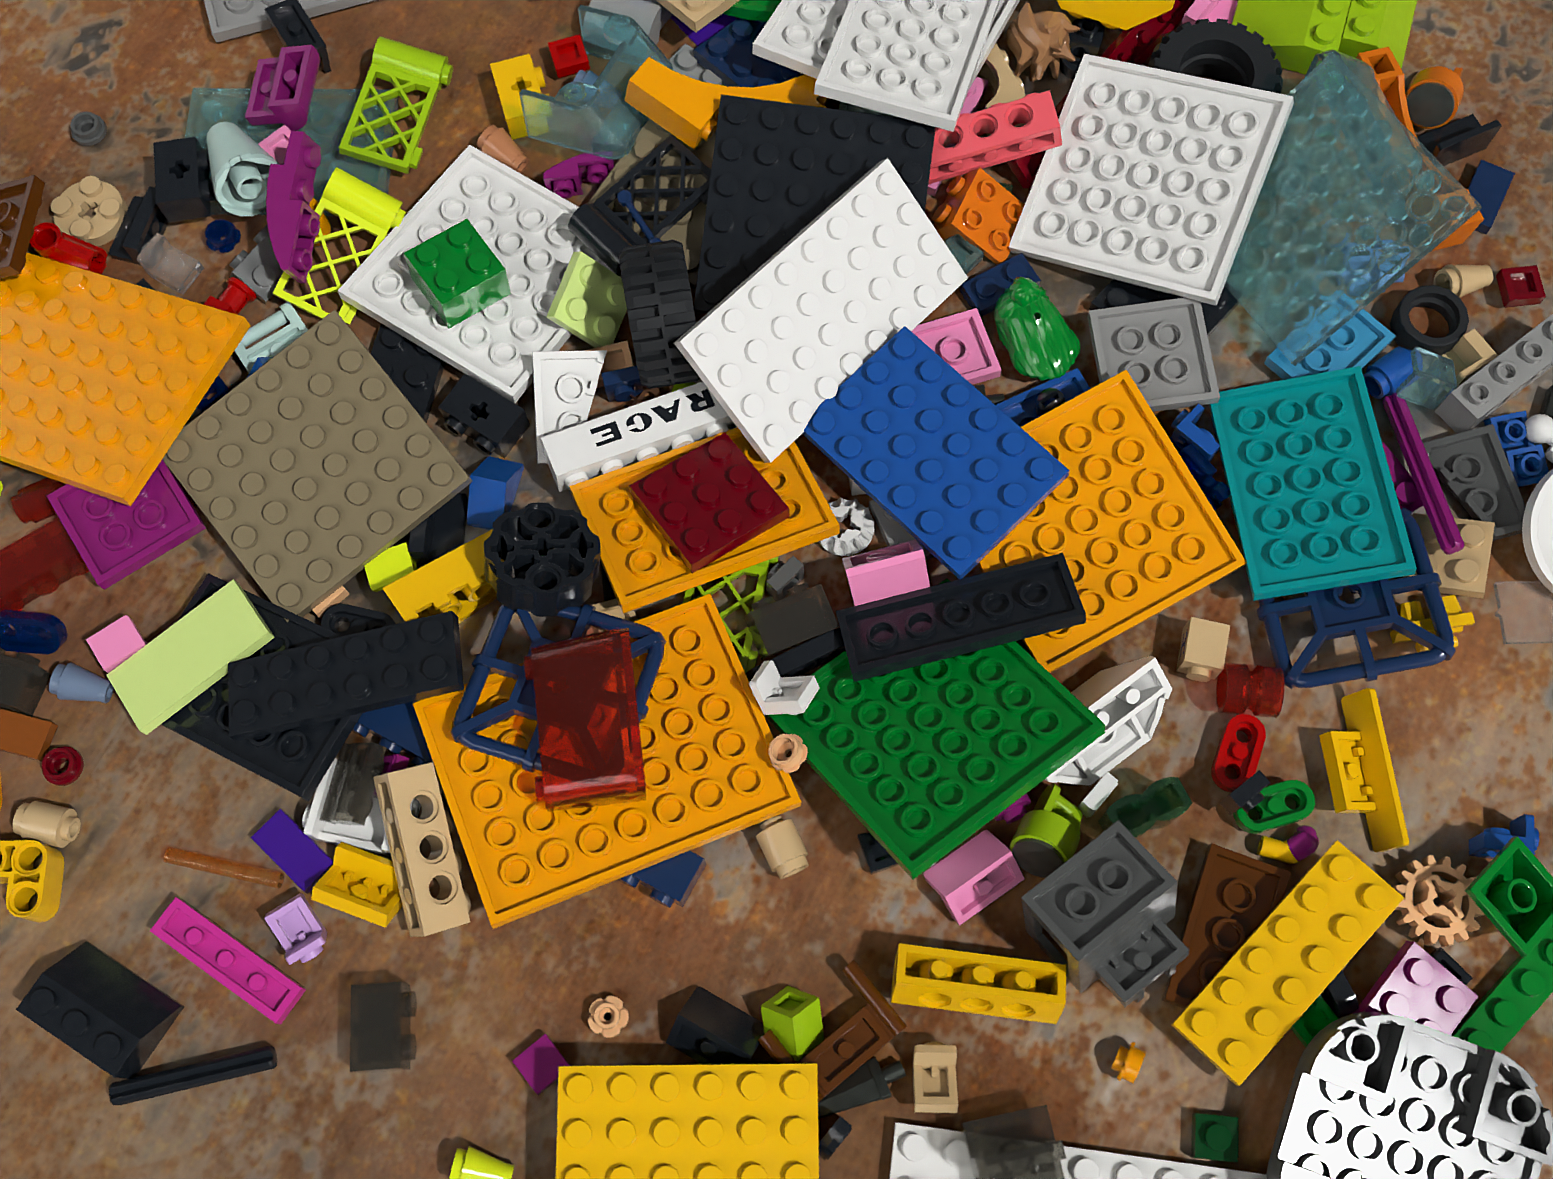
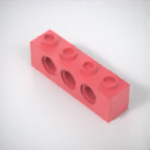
(1004, 143)

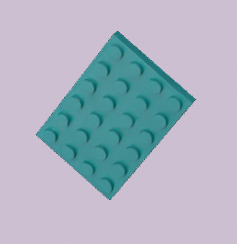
(1310, 484)

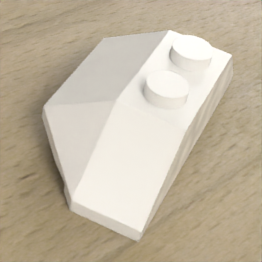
(1130, 706)

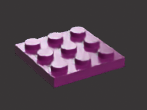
(122, 537)

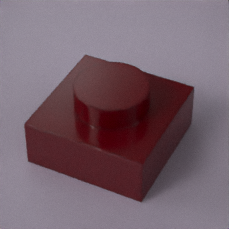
(1520, 286)

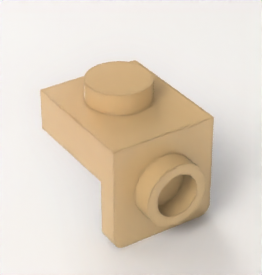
(935, 1078)

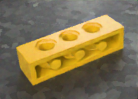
(979, 983)

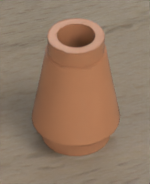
(501, 147)

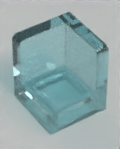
(1430, 381)

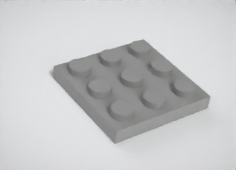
(1160, 347)

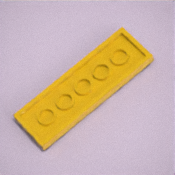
(1287, 962)

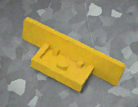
(1363, 771)

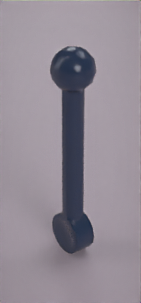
(625, 199)

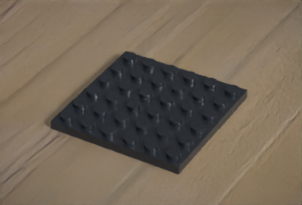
(782, 169)

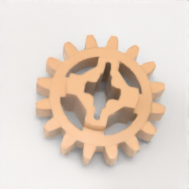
(1426, 884)

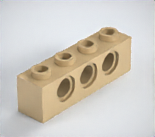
(412, 870)

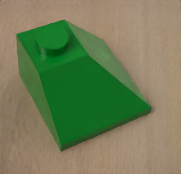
(1516, 895)

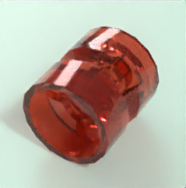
(1254, 690)

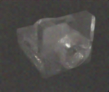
(169, 264)

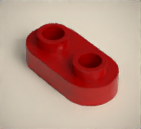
(1236, 754)

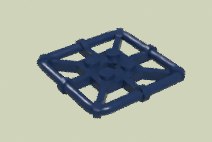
(1368, 613)
(522, 699)

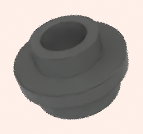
(88, 128)

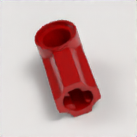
(64, 248)

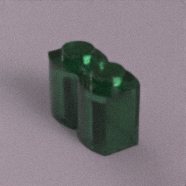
(1153, 809)

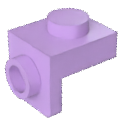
(297, 929)

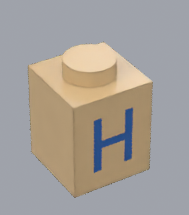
(1202, 649)

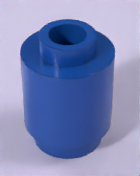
(1388, 372)

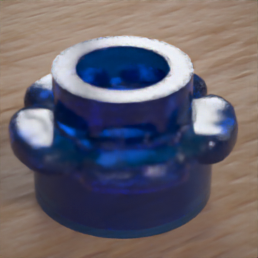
(217, 230)

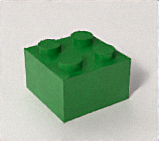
(457, 273)

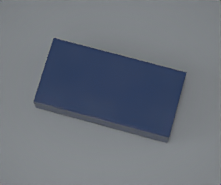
(1489, 188)

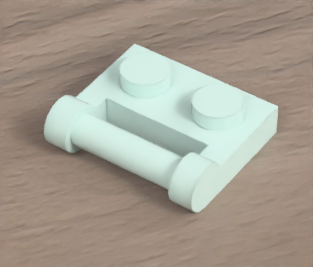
(274, 343)

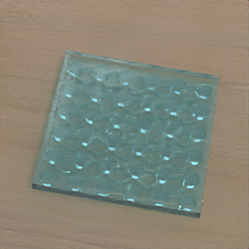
(1339, 212)

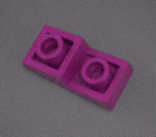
(567, 176)

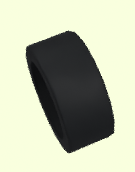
(1442, 301)

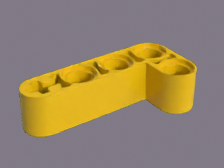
(25, 881)

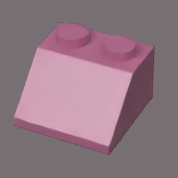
(886, 572)

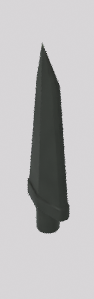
(861, 1087)

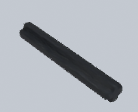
(192, 1075)

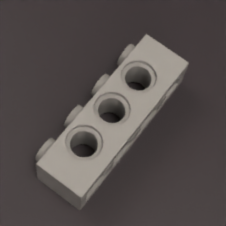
(1499, 379)

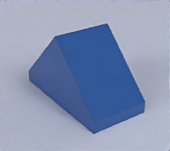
(492, 491)

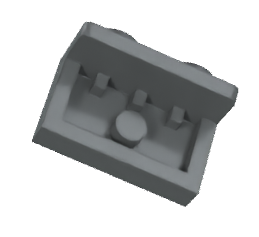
(259, 267)

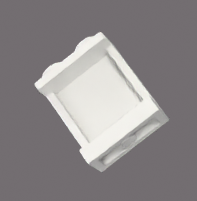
(369, 837)

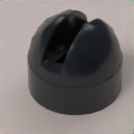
(1045, 395)

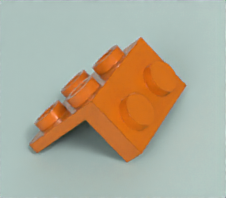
(979, 213)

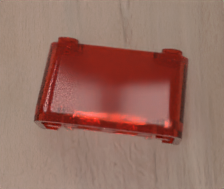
(587, 721)

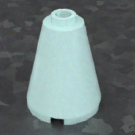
(238, 169)

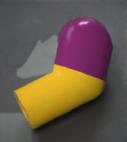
(1293, 850)

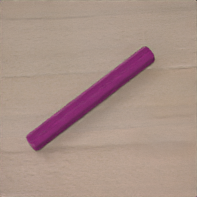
(1423, 475)

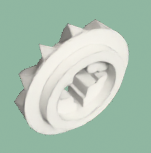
(852, 540)

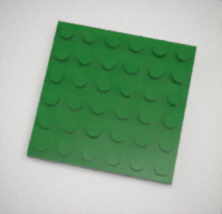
(939, 744)

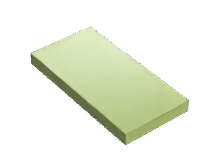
(189, 657)

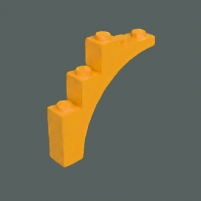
(691, 106)

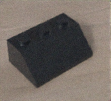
(101, 1010)

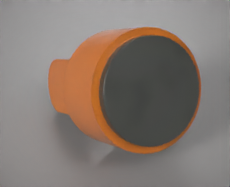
(1434, 96)

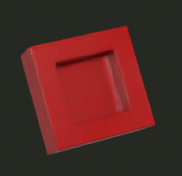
(568, 56)

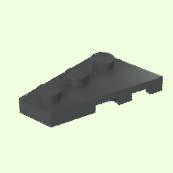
(1479, 478)

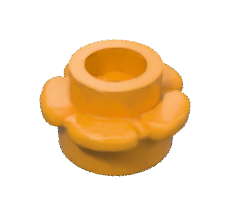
(1128, 1062)

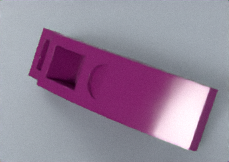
(289, 217)

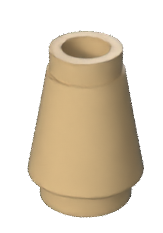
(1463, 278)

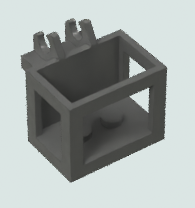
(1108, 916)

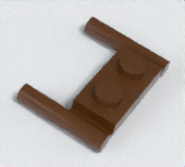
(849, 1044)

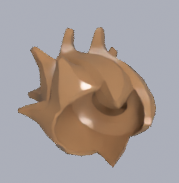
(1040, 41)

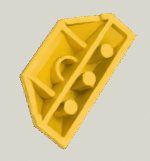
(1117, 13)

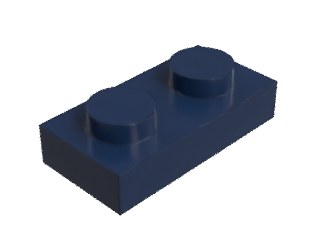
(986, 288)

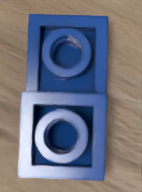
(1524, 458)

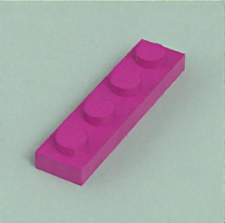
(228, 960)

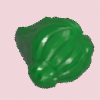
(1034, 331)

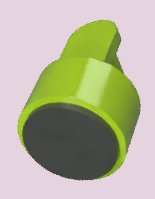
(1047, 838)

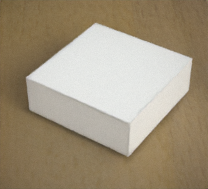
(1098, 795)

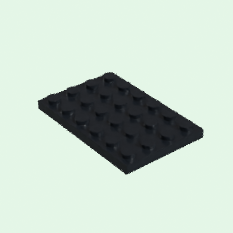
(288, 758)

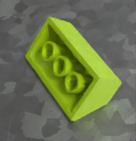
(1378, 25)

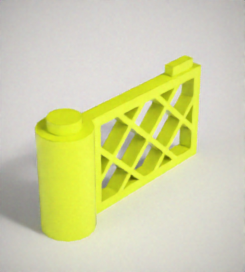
(361, 206)

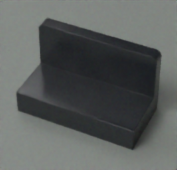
(296, 28)
(1459, 139)
(138, 227)
(440, 531)
(715, 1031)

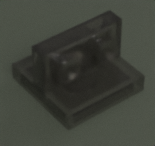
(1014, 1146)

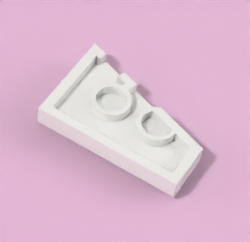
(563, 390)

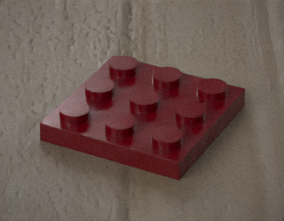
(709, 502)

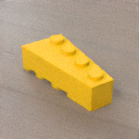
(445, 585)

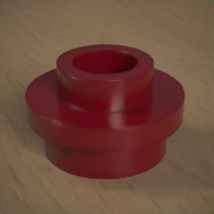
(53, 761)

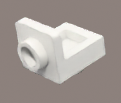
(782, 694)

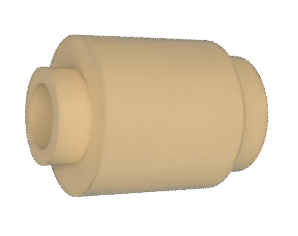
(46, 823)
(782, 846)

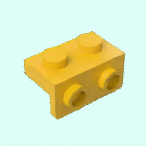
(360, 885)

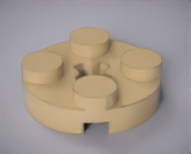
(86, 195)

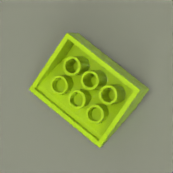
(1295, 27)

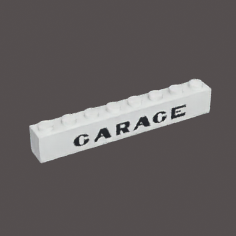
(634, 434)

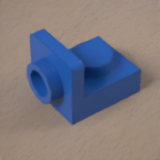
(1187, 432)
(1494, 839)

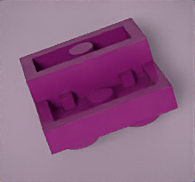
(284, 88)

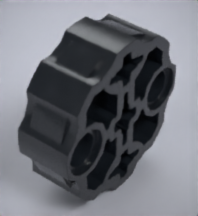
(546, 558)

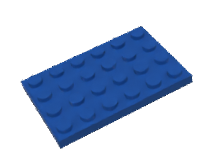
(934, 452)

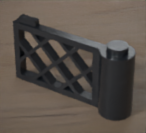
(607, 232)

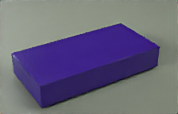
(293, 850)

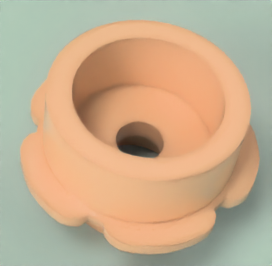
(781, 746)
(613, 1026)

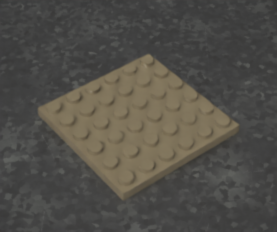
(314, 466)

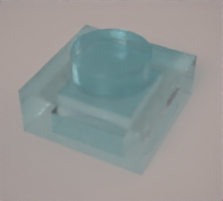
(965, 253)

